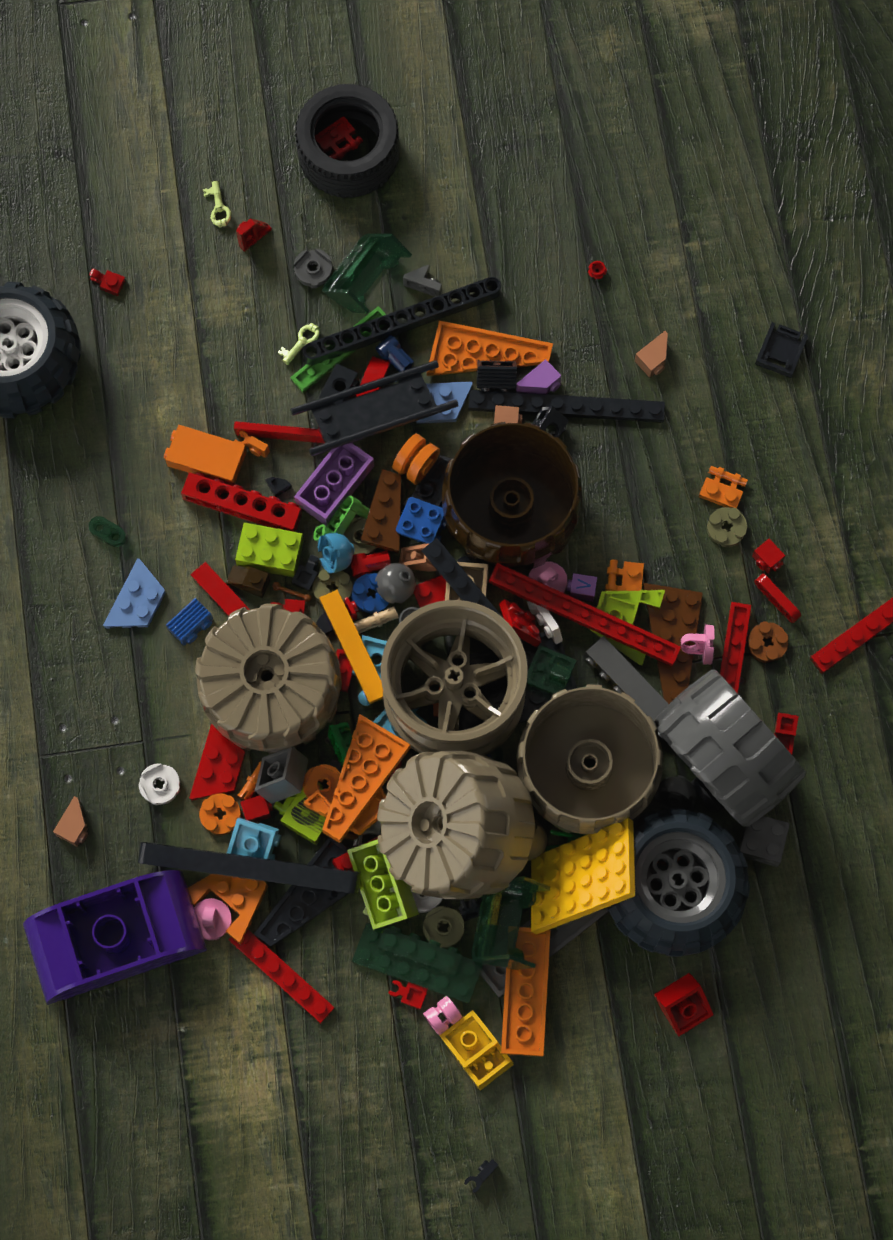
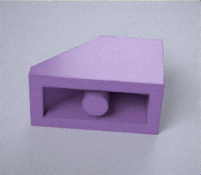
(540, 380)

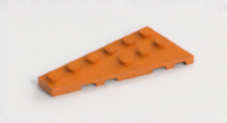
(461, 346)
(366, 768)

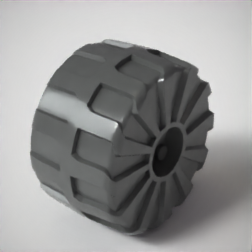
(729, 748)

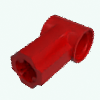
(366, 564)

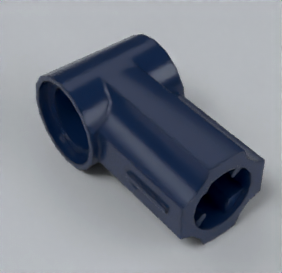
(391, 351)

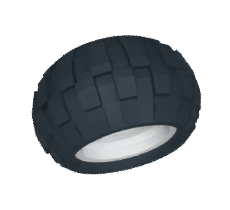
(54, 343)

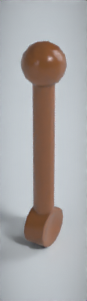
(276, 586)

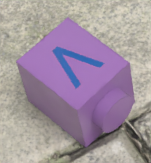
(582, 587)

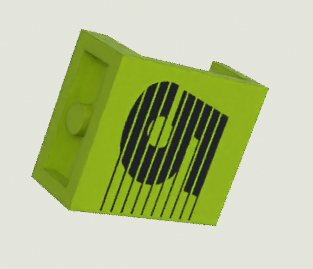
(303, 820)

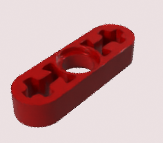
(777, 598)

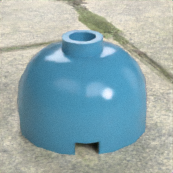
(336, 552)

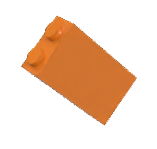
(205, 453)

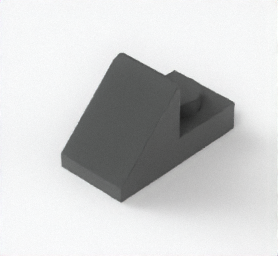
(418, 281)

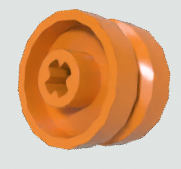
(416, 458)

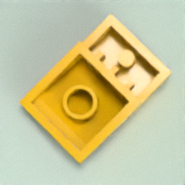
(476, 1050)

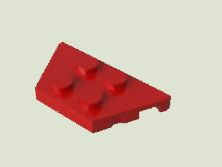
(218, 766)

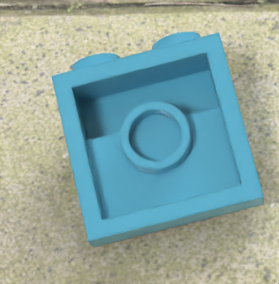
(253, 839)

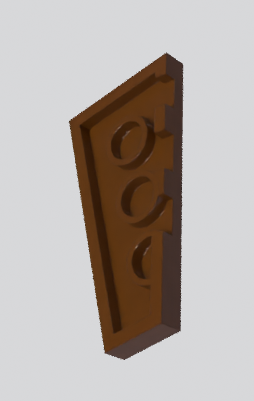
(384, 513)

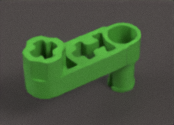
(342, 517)

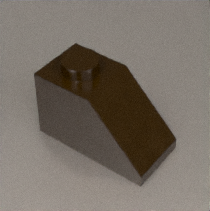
(249, 580)

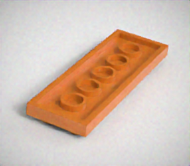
(526, 998)

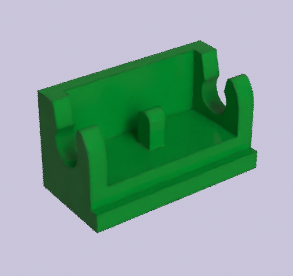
(340, 740)

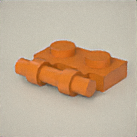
(720, 493)
(631, 576)

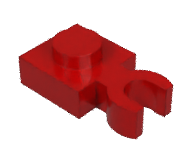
(411, 994)

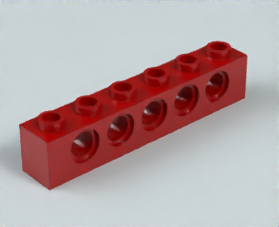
(248, 511)

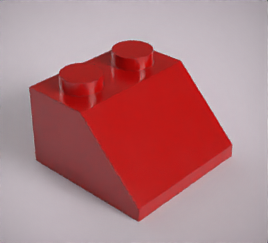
(684, 1004)

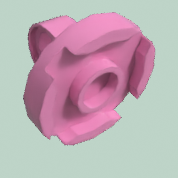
(550, 575)
(702, 646)
(213, 918)

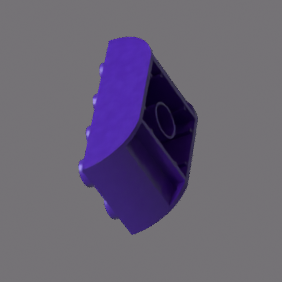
(113, 934)

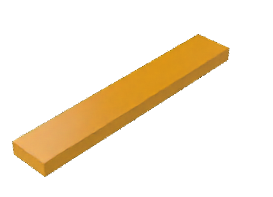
(353, 646)

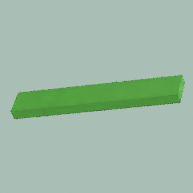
(309, 375)

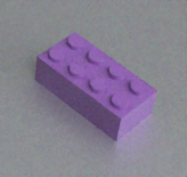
(333, 481)

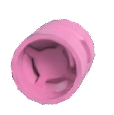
(448, 1010)

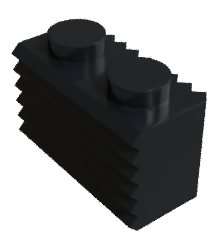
(496, 375)

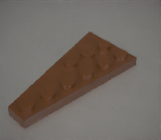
(673, 620)

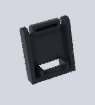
(781, 347)

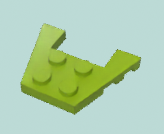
(624, 606)

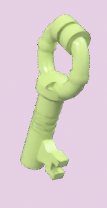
(219, 207)
(302, 341)

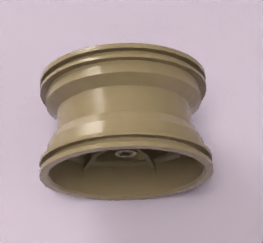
(466, 621)

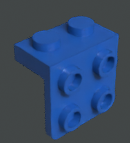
(421, 521)

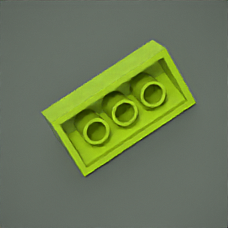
(383, 895)

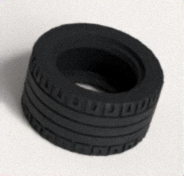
(356, 105)

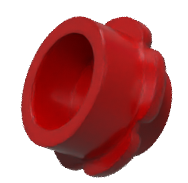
(597, 265)

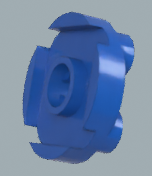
(360, 598)

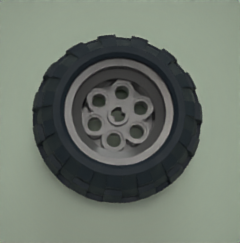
(718, 897)

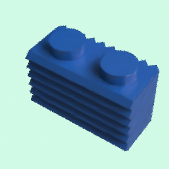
(190, 622)

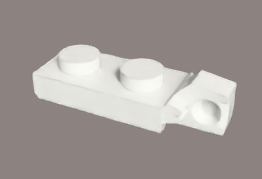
(544, 618)

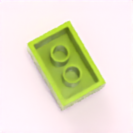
(269, 549)

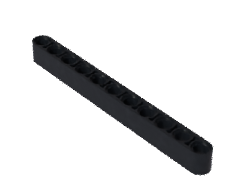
(407, 313)
(249, 867)

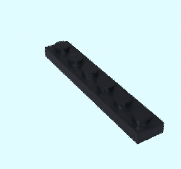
(455, 575)

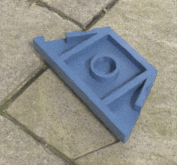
(444, 393)
(136, 600)

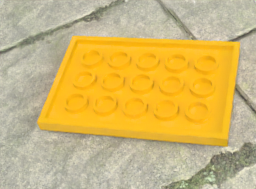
(584, 876)

